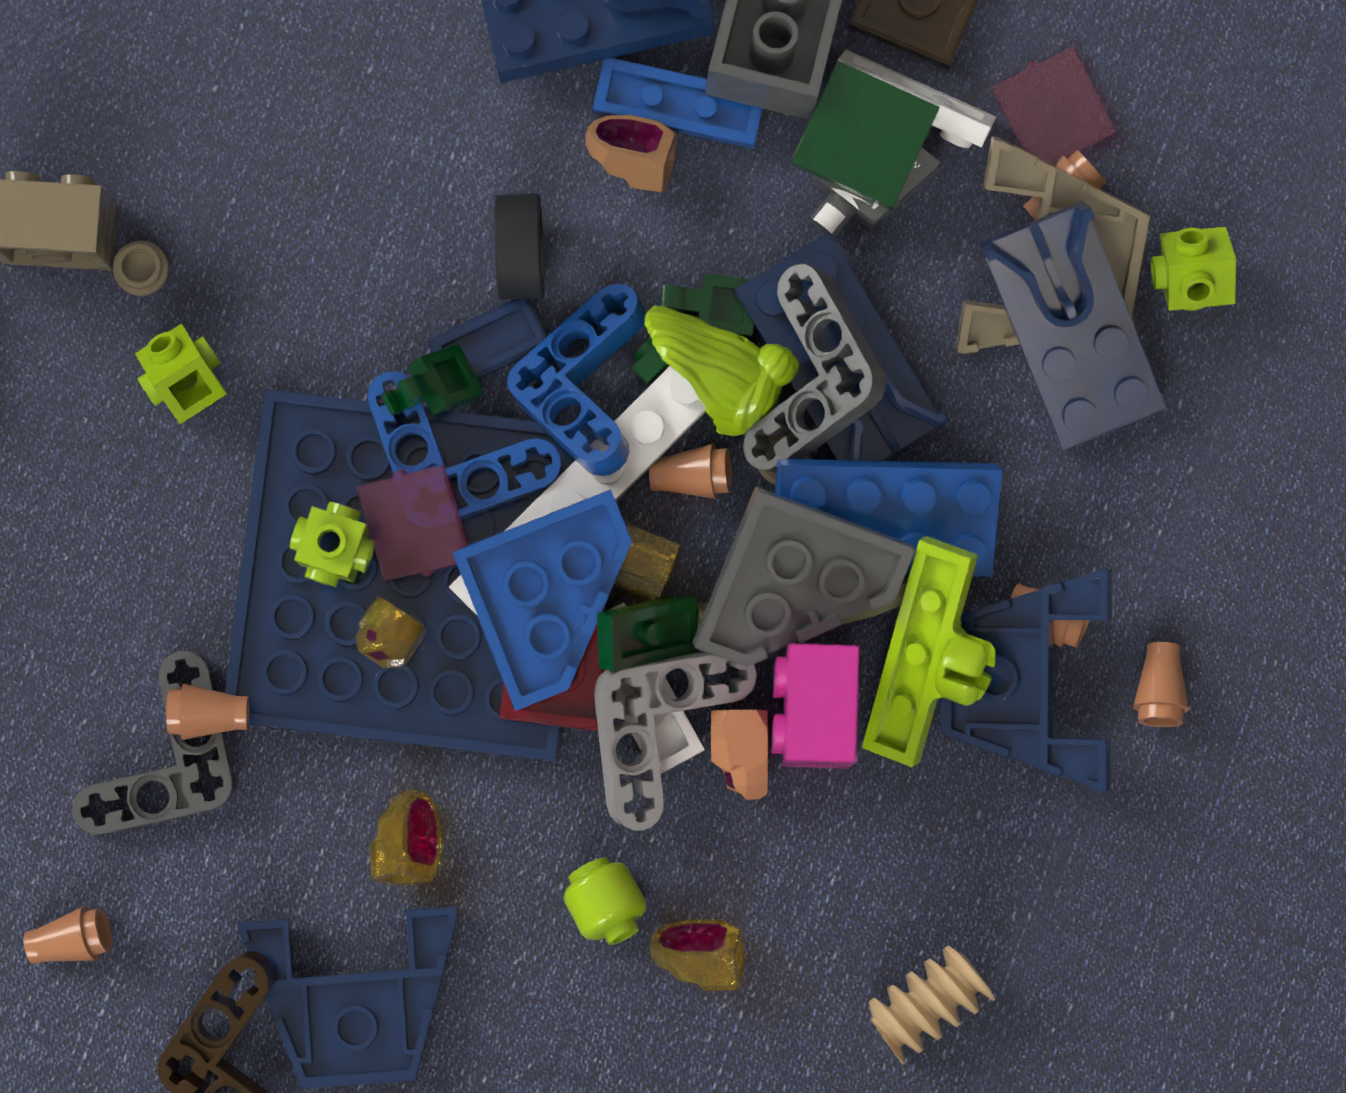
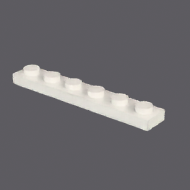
(650, 429)

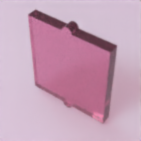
(1054, 108)
(413, 521)

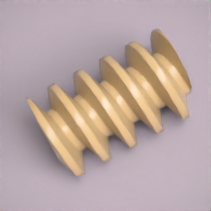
(928, 1002)

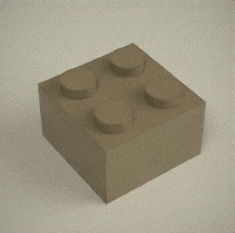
(56, 222)

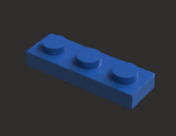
(675, 101)

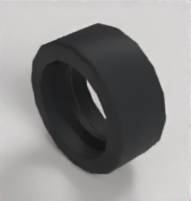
(519, 246)

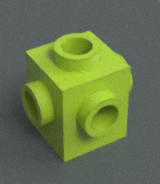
(1195, 268)
(180, 373)
(351, 555)

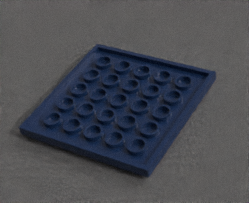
(297, 636)

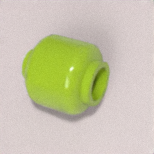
(605, 901)

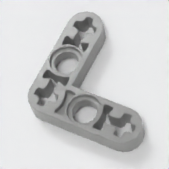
(644, 704)

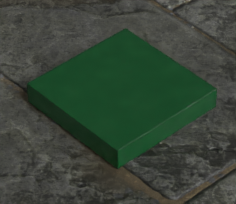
(865, 135)

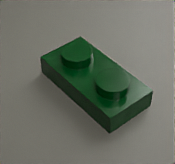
(646, 632)

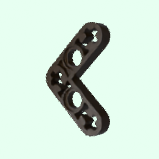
(207, 1049)

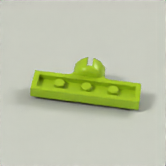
(928, 654)

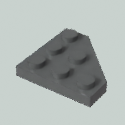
(796, 578)

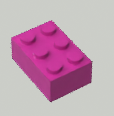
(818, 706)

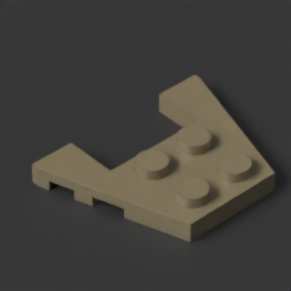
(1117, 222)

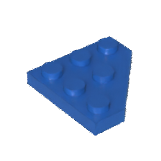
(543, 591)

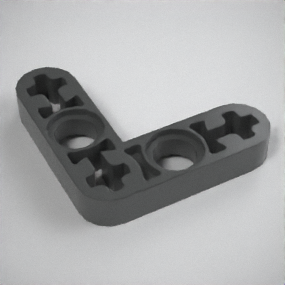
(833, 380)
(177, 779)

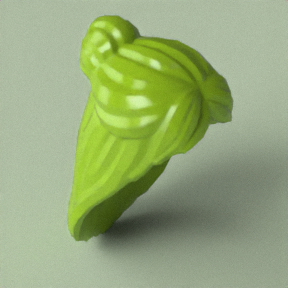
(725, 369)

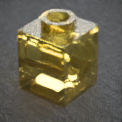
(647, 564)

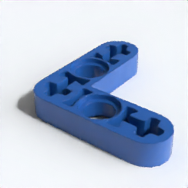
(561, 389)
(516, 452)

